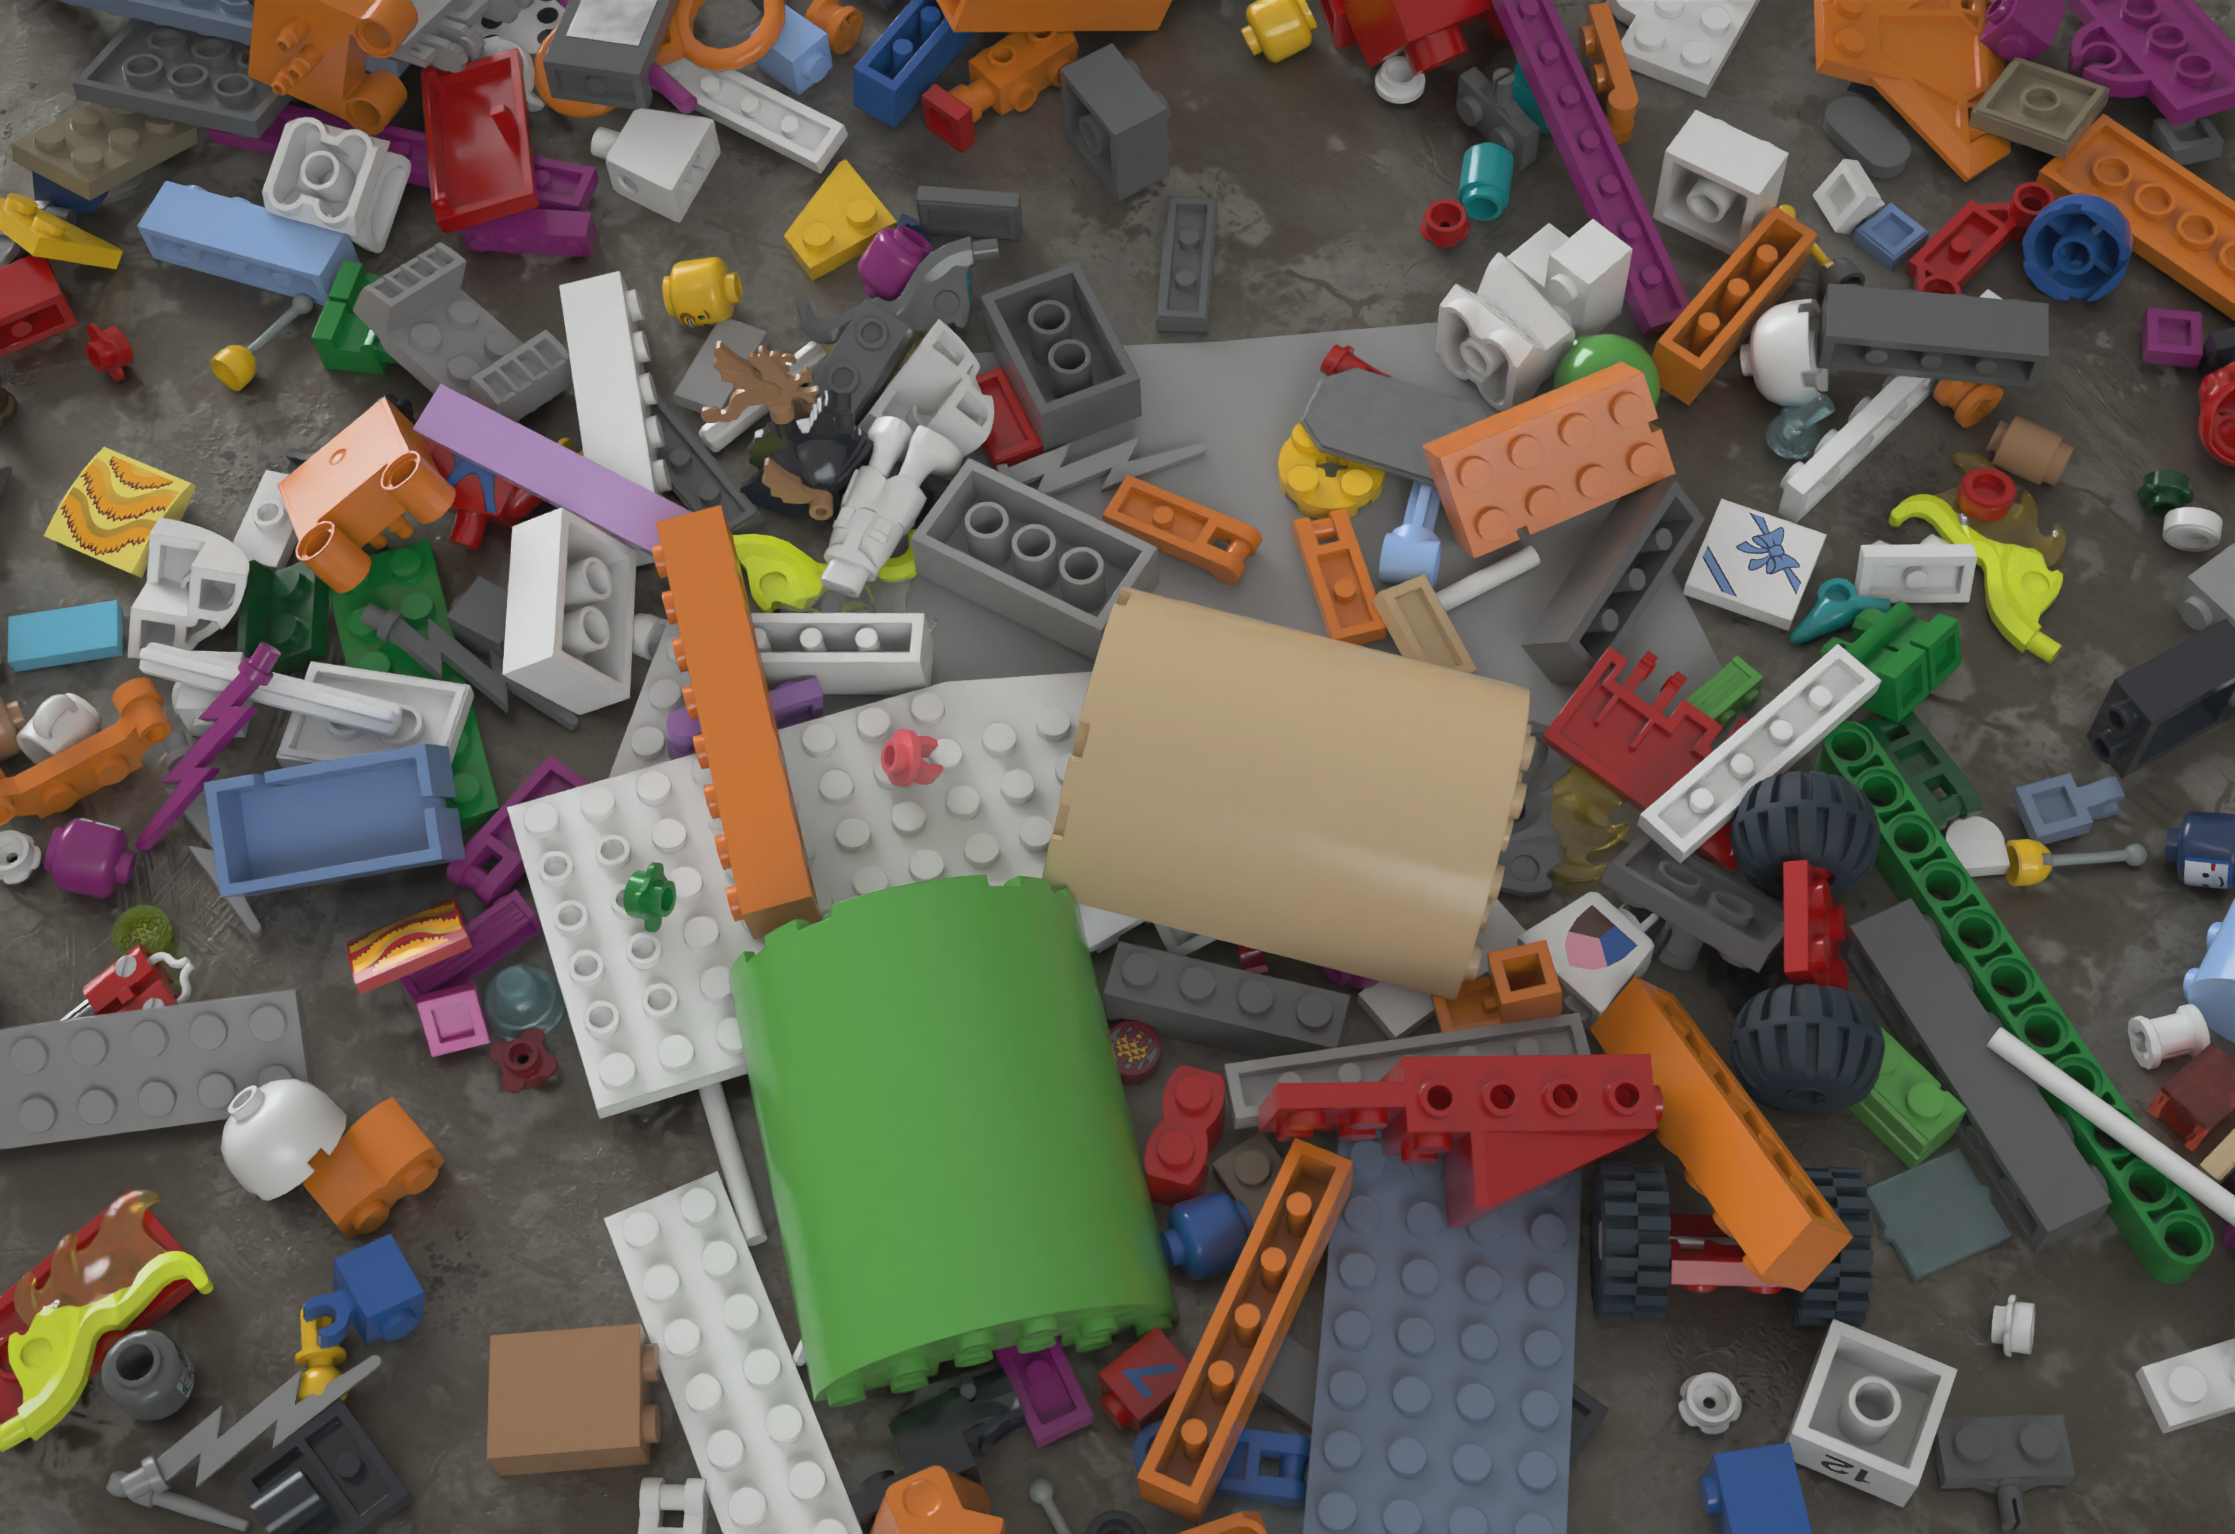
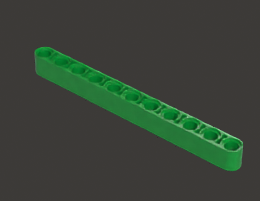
(2030, 1012)

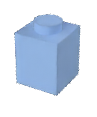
(799, 55)

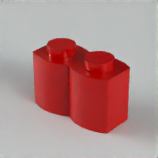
(1186, 1136)

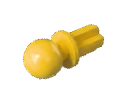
(317, 1360)

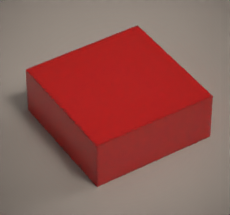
(948, 118)

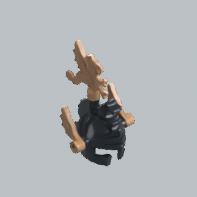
(806, 448)

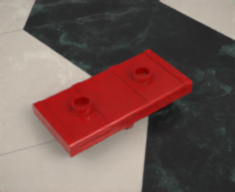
(478, 141)

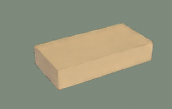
(1422, 625)

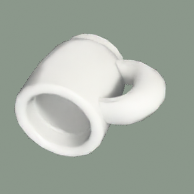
(57, 726)

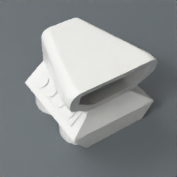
(336, 181)
(1502, 336)

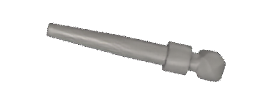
(179, 1504)

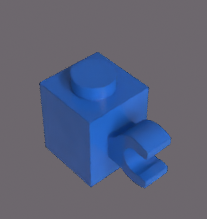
(371, 1291)

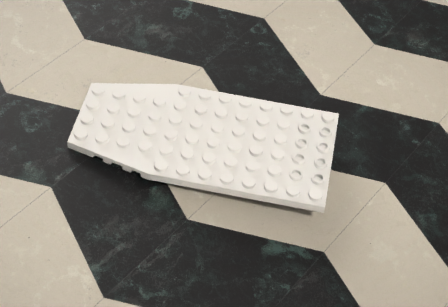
(659, 1005)

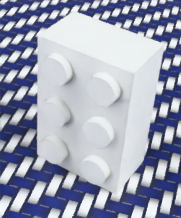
(570, 612)

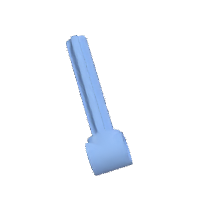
(1414, 545)

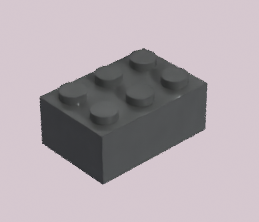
(1061, 355)

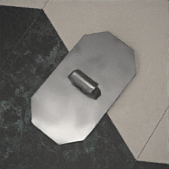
(1383, 421)

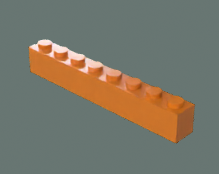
(736, 723)

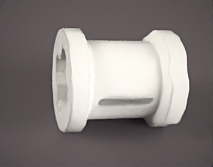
(2168, 1036)

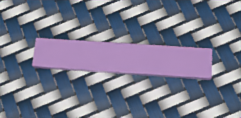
(545, 468)

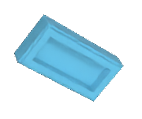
(65, 636)

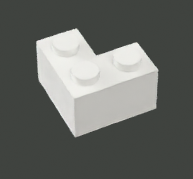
(1578, 274)

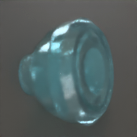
(521, 1000)

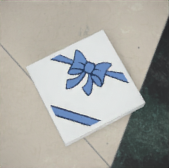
(1754, 564)

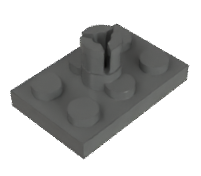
(1697, 906)

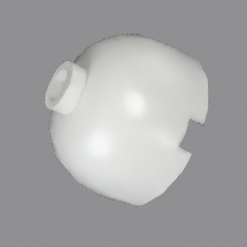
(1785, 354)
(277, 1133)

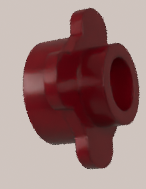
(527, 1075)

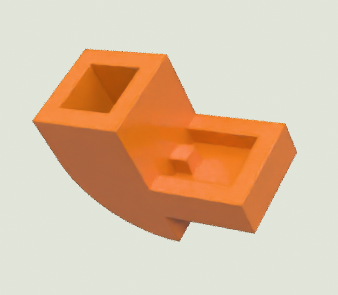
(1518, 989)

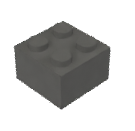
(1116, 121)

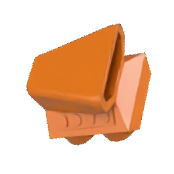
(936, 1504)

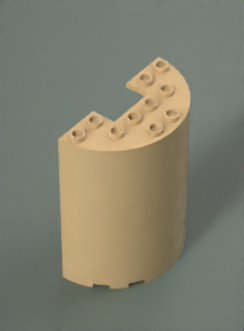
(1291, 793)

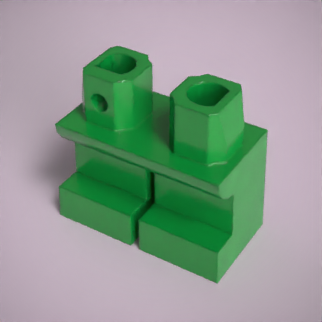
(341, 335)
(1904, 654)

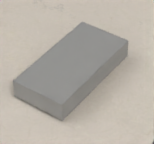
(702, 382)

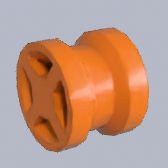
(839, 22)
(1968, 400)

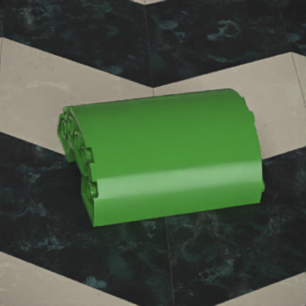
(946, 1134)

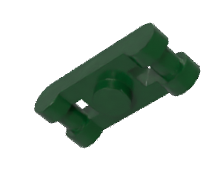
(1926, 768)

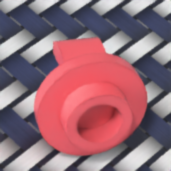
(904, 760)

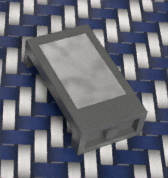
(607, 51)

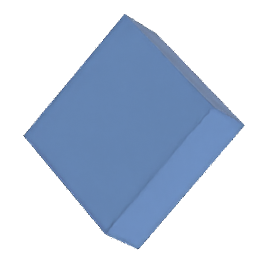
(1890, 236)

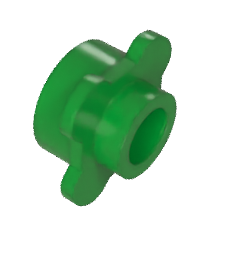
(650, 896)

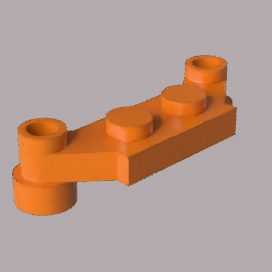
(94, 761)

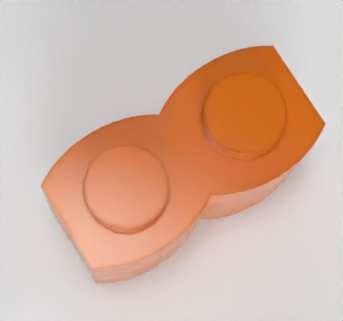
(372, 1169)

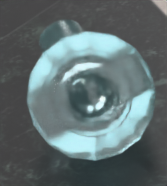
(1795, 429)

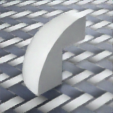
(938, 392)
(189, 589)

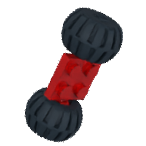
(1812, 1039)

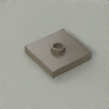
(2039, 107)

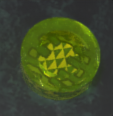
(146, 926)

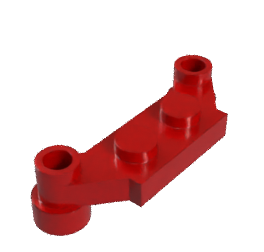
(1974, 239)

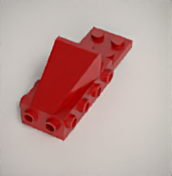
(1496, 1119)

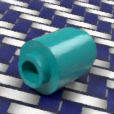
(1485, 181)

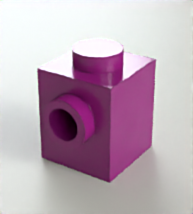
(2022, 27)

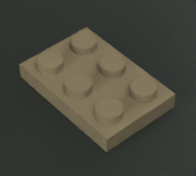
(101, 148)

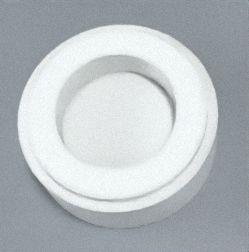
(2192, 529)

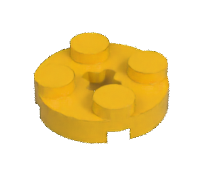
(1318, 494)

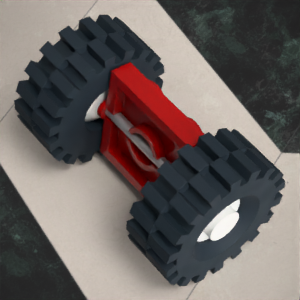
(1644, 1249)

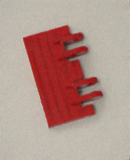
(1633, 744)

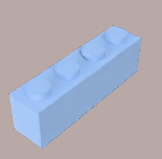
(243, 242)

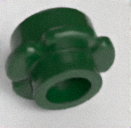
(2164, 492)

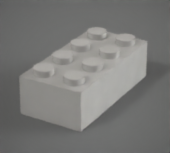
(1030, 557)

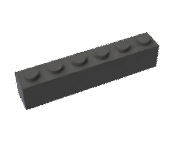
(2007, 1123)

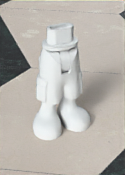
(882, 509)

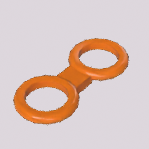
(677, 45)

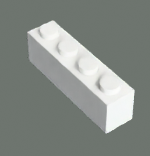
(847, 651)

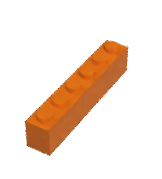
(1725, 1141)
(1246, 1331)

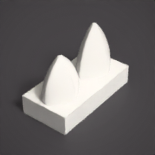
(1917, 572)

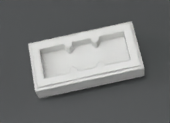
(267, 528)

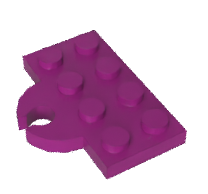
(2158, 52)

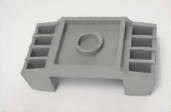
(455, 342)

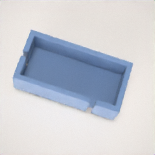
(334, 820)

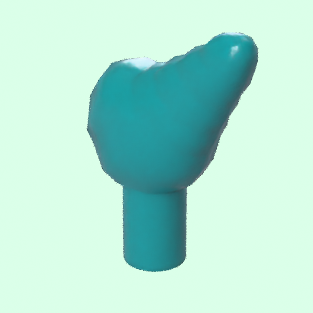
(1834, 609)

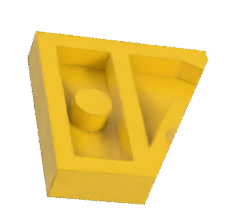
(836, 223)
(52, 237)

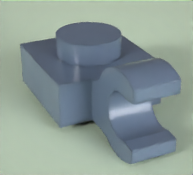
(2061, 810)

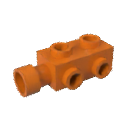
(1016, 71)

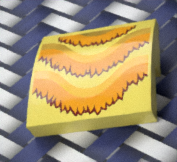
(115, 509)

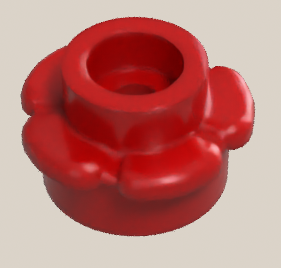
(1445, 214)

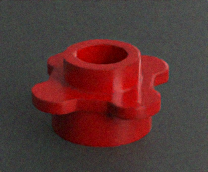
(108, 350)

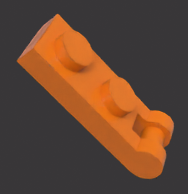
(1609, 70)
(1183, 528)
(1339, 578)

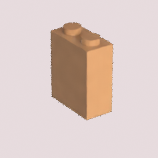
(572, 1399)

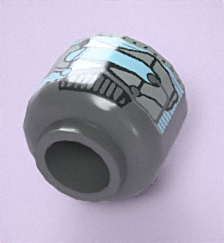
(148, 1375)

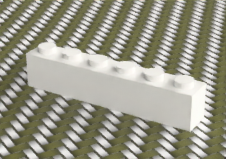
(611, 382)

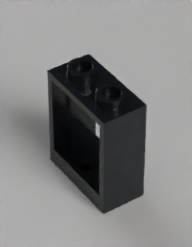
(2167, 701)

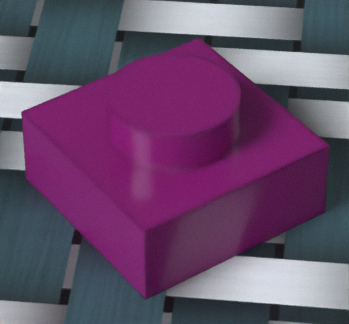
(2172, 337)

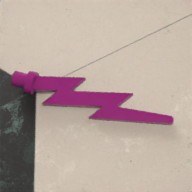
(229, 720)

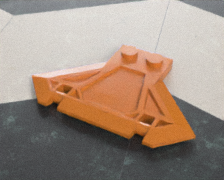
(1923, 63)

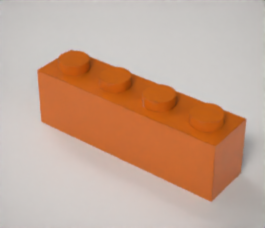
(1731, 304)

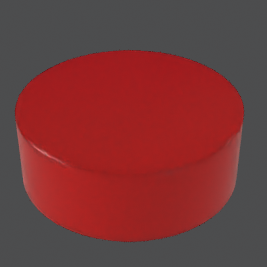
(1986, 494)

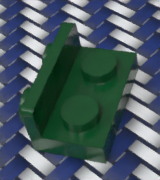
(285, 612)

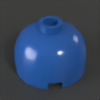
(2078, 247)

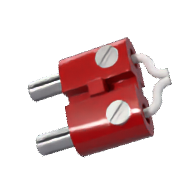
(135, 984)

